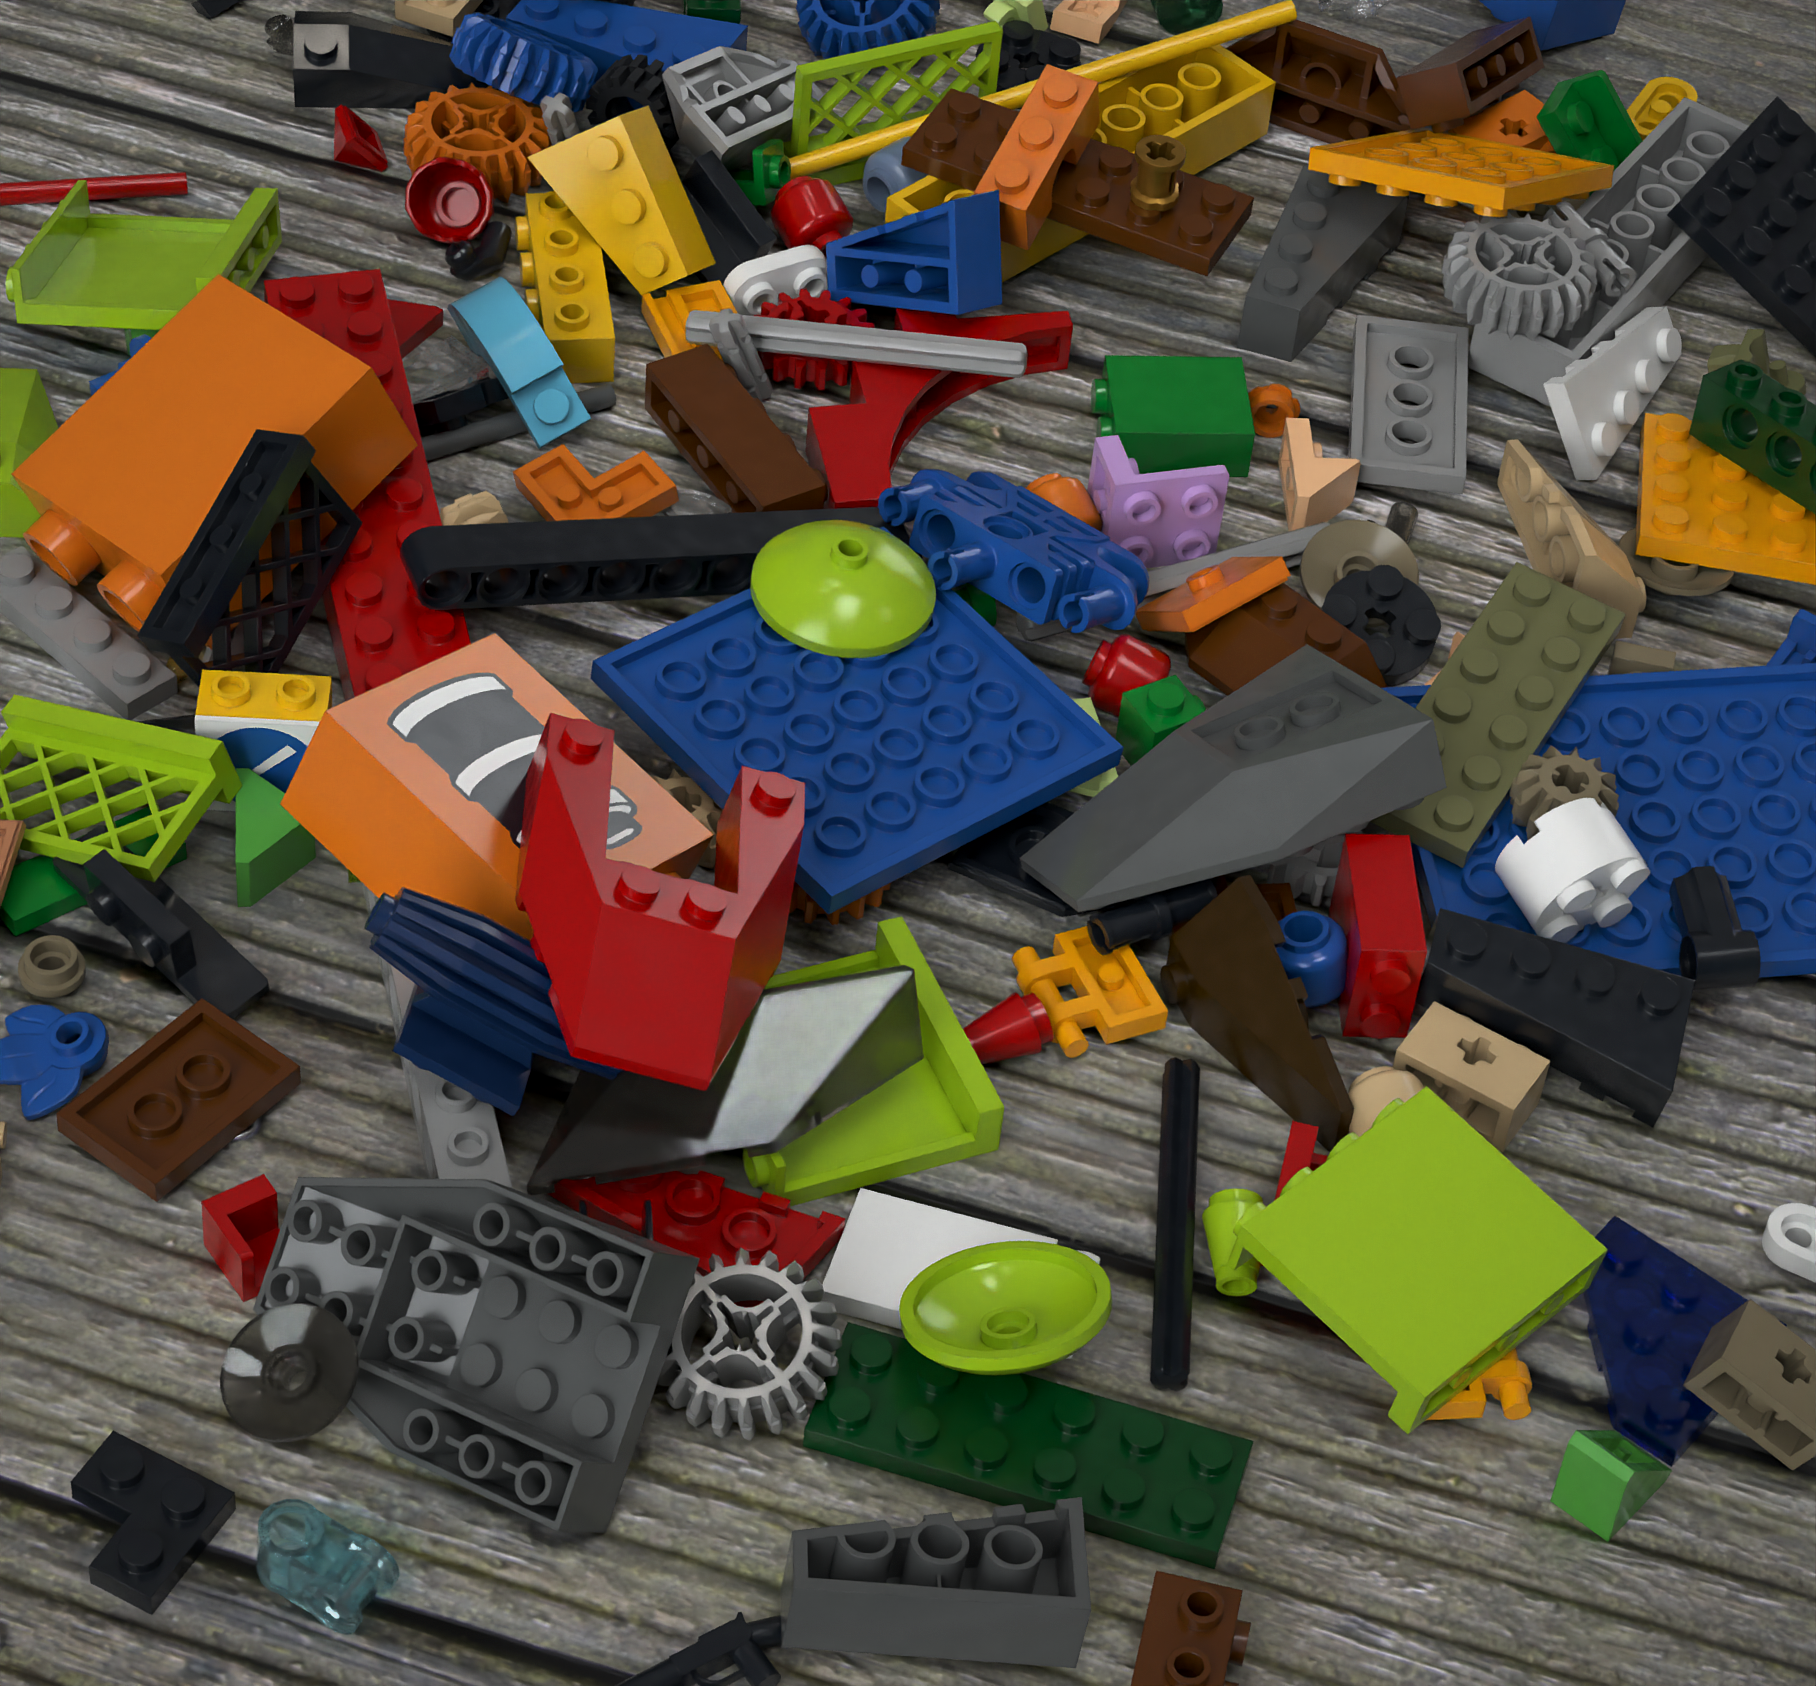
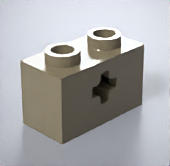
(1760, 1382)

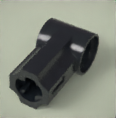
(1712, 941)

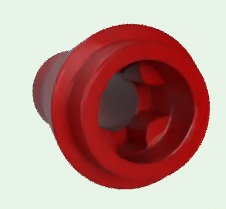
(1010, 1029)

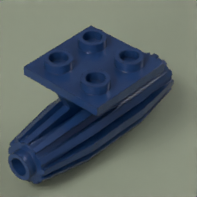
(475, 999)

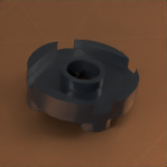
(1031, 49)
(1398, 602)

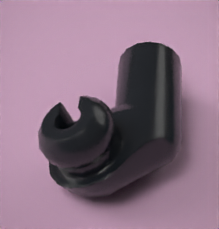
(490, 256)

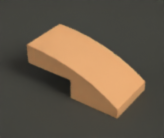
(1086, 18)

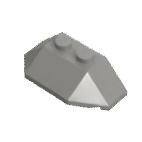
(731, 102)

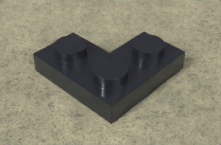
(163, 1513)

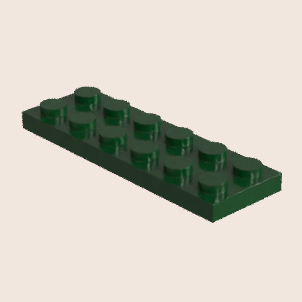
(1030, 1445)

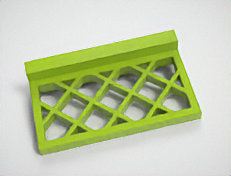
(899, 60)
(112, 752)

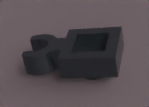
(448, 409)

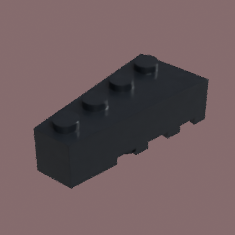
(1584, 1011)

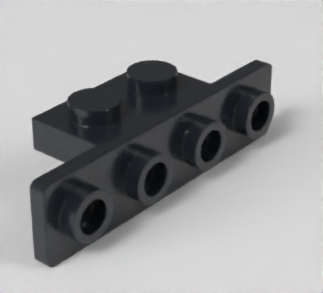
(165, 932)

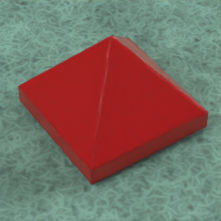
(357, 141)

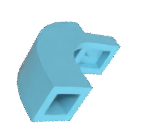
(522, 358)

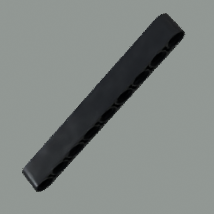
(601, 557)

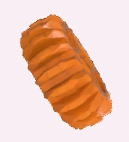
(483, 129)

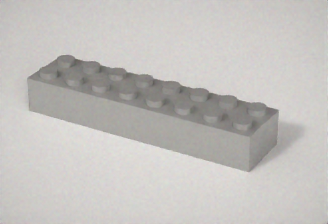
(1639, 232)

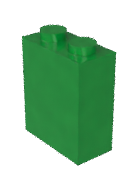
(1176, 411)

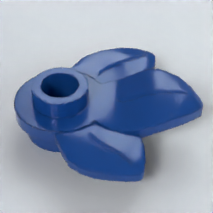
(44, 1058)

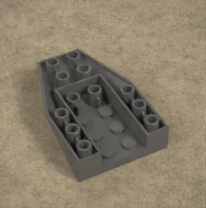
(1246, 785)
(489, 1331)

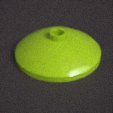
(843, 589)
(1006, 1307)

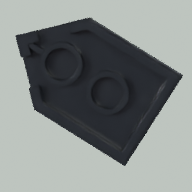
(996, 859)

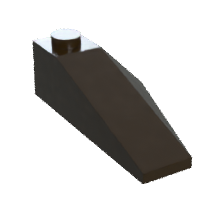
(1240, 1001)

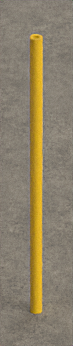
(1098, 70)

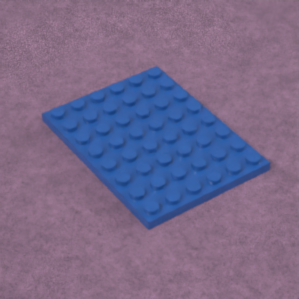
(1705, 776)

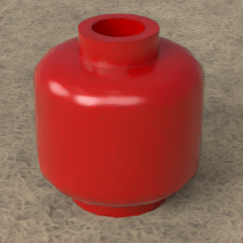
(810, 213)
(1123, 667)

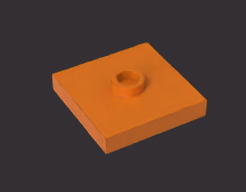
(1212, 593)

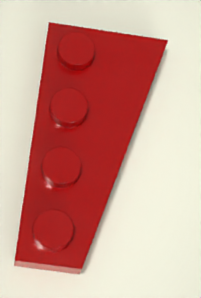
(706, 1218)

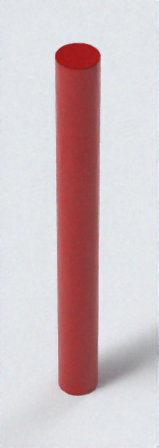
(98, 188)

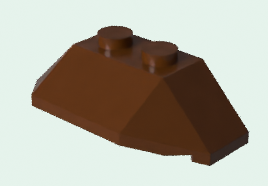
(1325, 82)
(1266, 632)

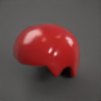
(449, 200)

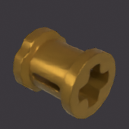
(1158, 167)

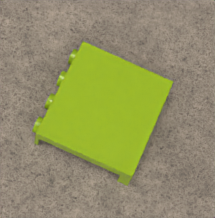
(136, 267)
(912, 1123)
(1421, 1251)

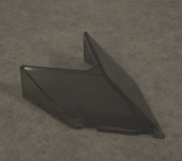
(789, 1070)

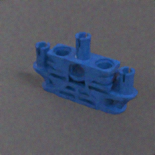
(1017, 549)

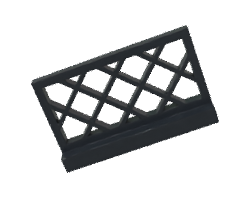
(228, 553)

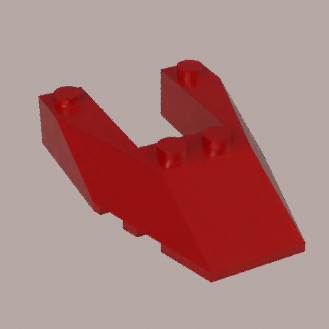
(641, 961)

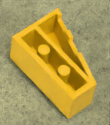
(629, 199)

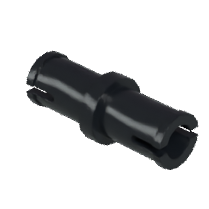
(1149, 916)

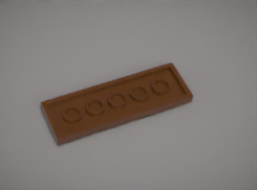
(1090, 196)

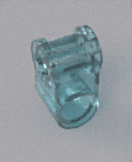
(333, 1570)

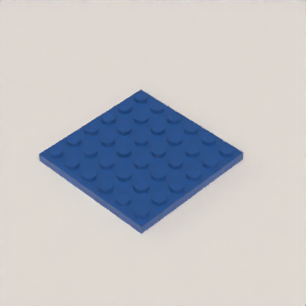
(892, 747)

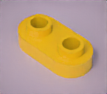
(1657, 101)

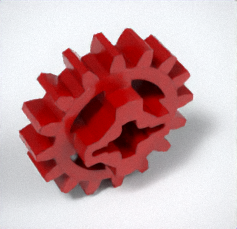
(812, 310)

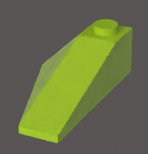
(24, 426)

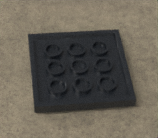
(1760, 216)

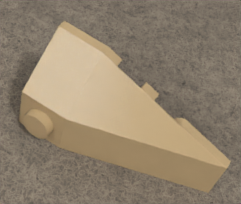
(1565, 539)

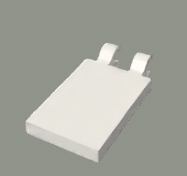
(891, 1243)

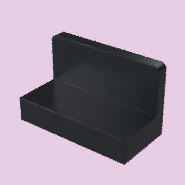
(726, 218)

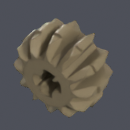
(1556, 780)

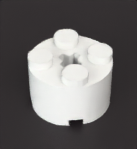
(1573, 870)

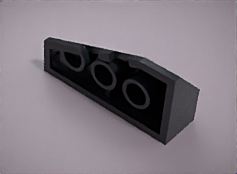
(368, 63)

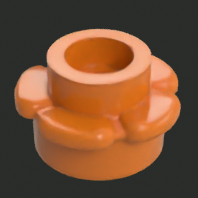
(1268, 421)

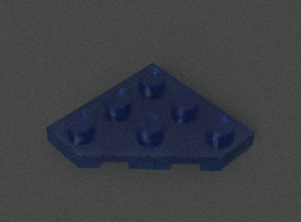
(1646, 1332)

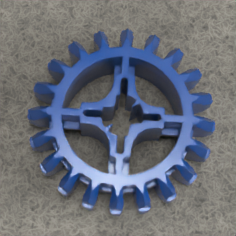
(859, 25)
(521, 61)

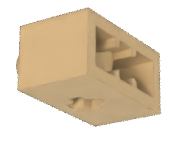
(1474, 1072)

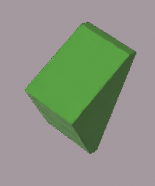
(268, 839)
(1605, 1480)

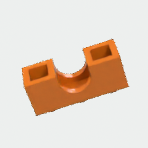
(1048, 129)

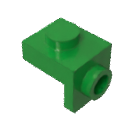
(769, 173)

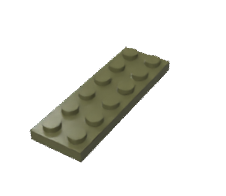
(1503, 703)

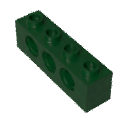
(1760, 428)

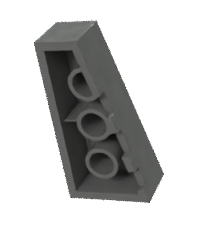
(1315, 259)
(943, 1588)

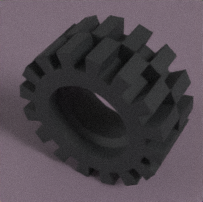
(638, 82)

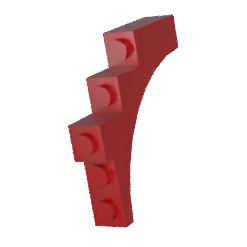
(889, 404)

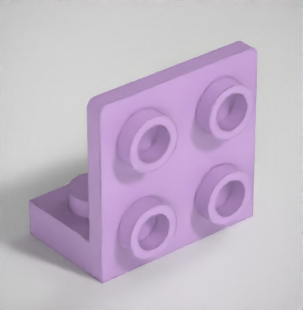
(1156, 514)

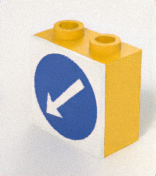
(262, 720)

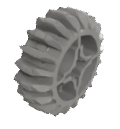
(1519, 276)
(784, 1305)

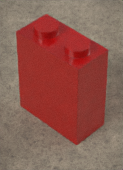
(1385, 934)

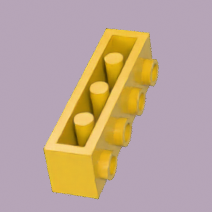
(567, 287)

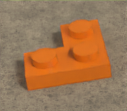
(566, 491)

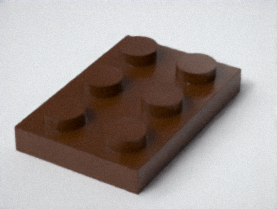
(178, 1099)

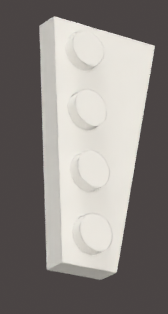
(1611, 388)

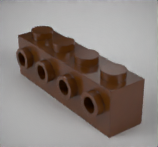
(1469, 75)
(729, 435)
(1190, 1634)

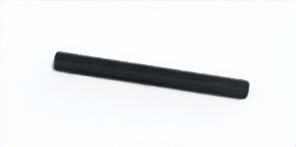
(1175, 1225)

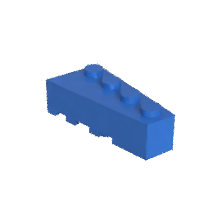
(616, 30)

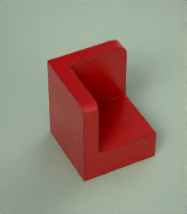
(242, 1233)

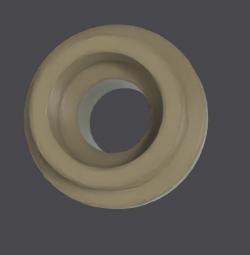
(51, 967)

